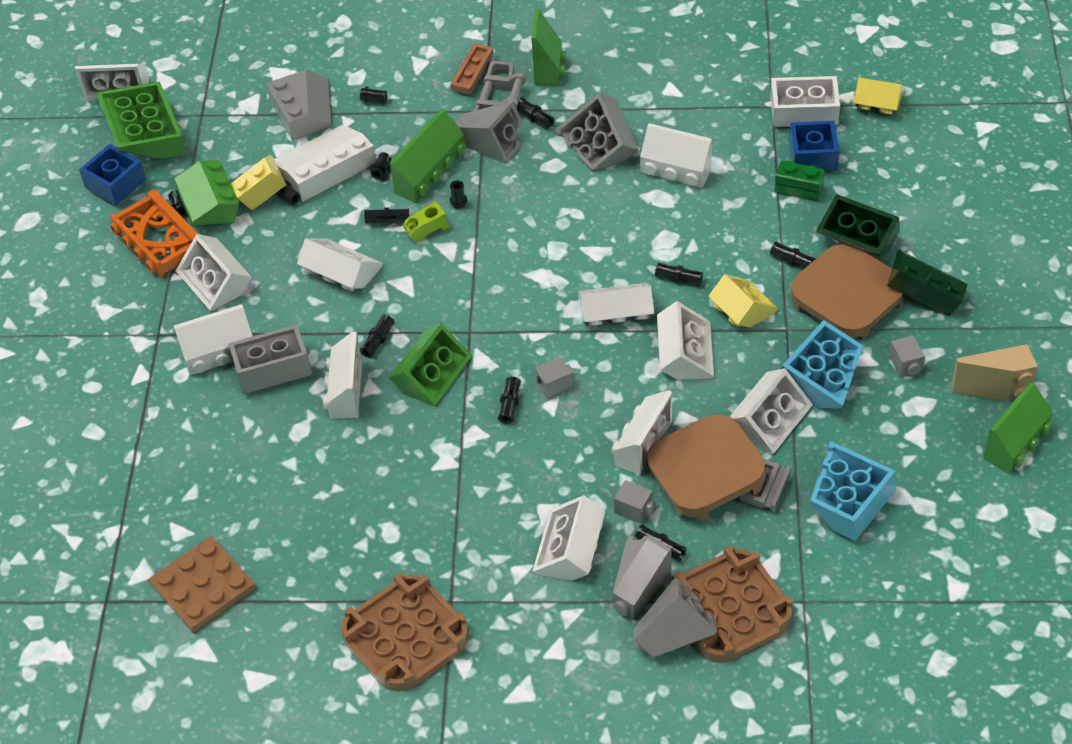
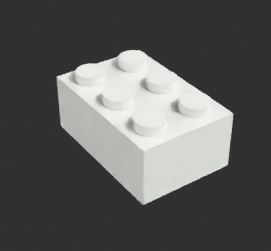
(804, 100)

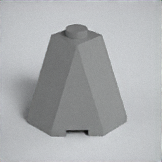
(492, 130)
(641, 574)
(673, 621)

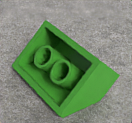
(207, 193)
(430, 365)
(1018, 430)

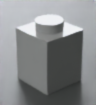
(906, 356)
(554, 377)
(634, 502)

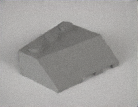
(301, 103)
(599, 133)

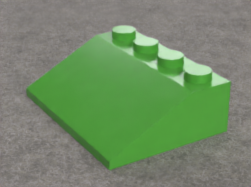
(142, 121)

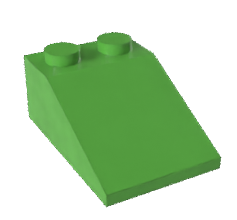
(546, 53)

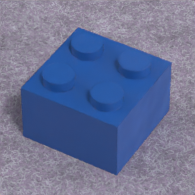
(814, 144)
(112, 174)

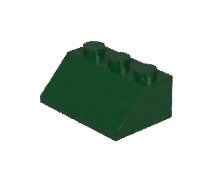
(859, 225)
(926, 283)

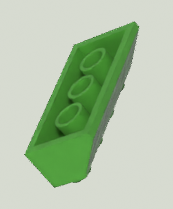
(427, 157)

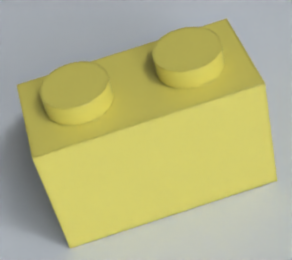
(878, 94)
(259, 183)
(741, 301)

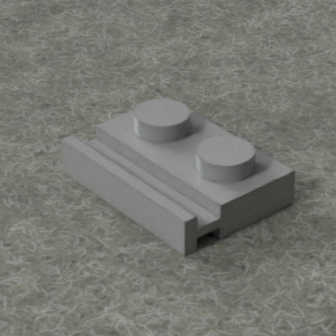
(771, 488)

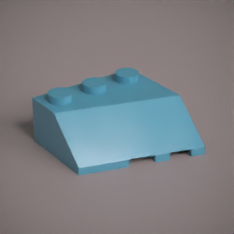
(825, 365)
(851, 490)

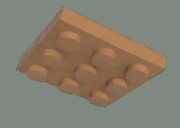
(202, 584)

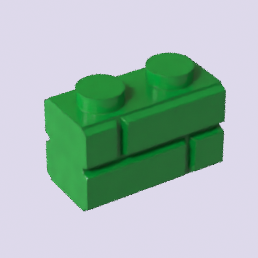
(799, 180)

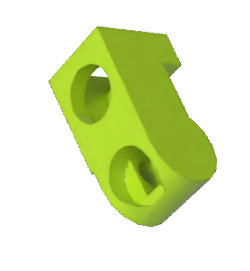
(426, 221)

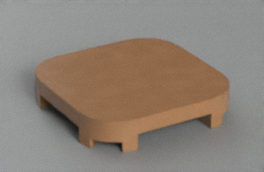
(846, 290)
(706, 465)
(742, 602)
(404, 632)

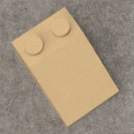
(995, 373)

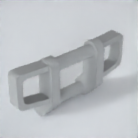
(511, 83)

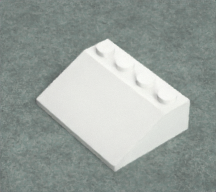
(326, 161)

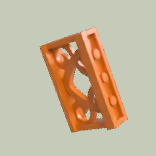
(154, 207)

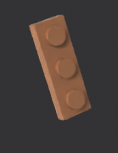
(472, 69)

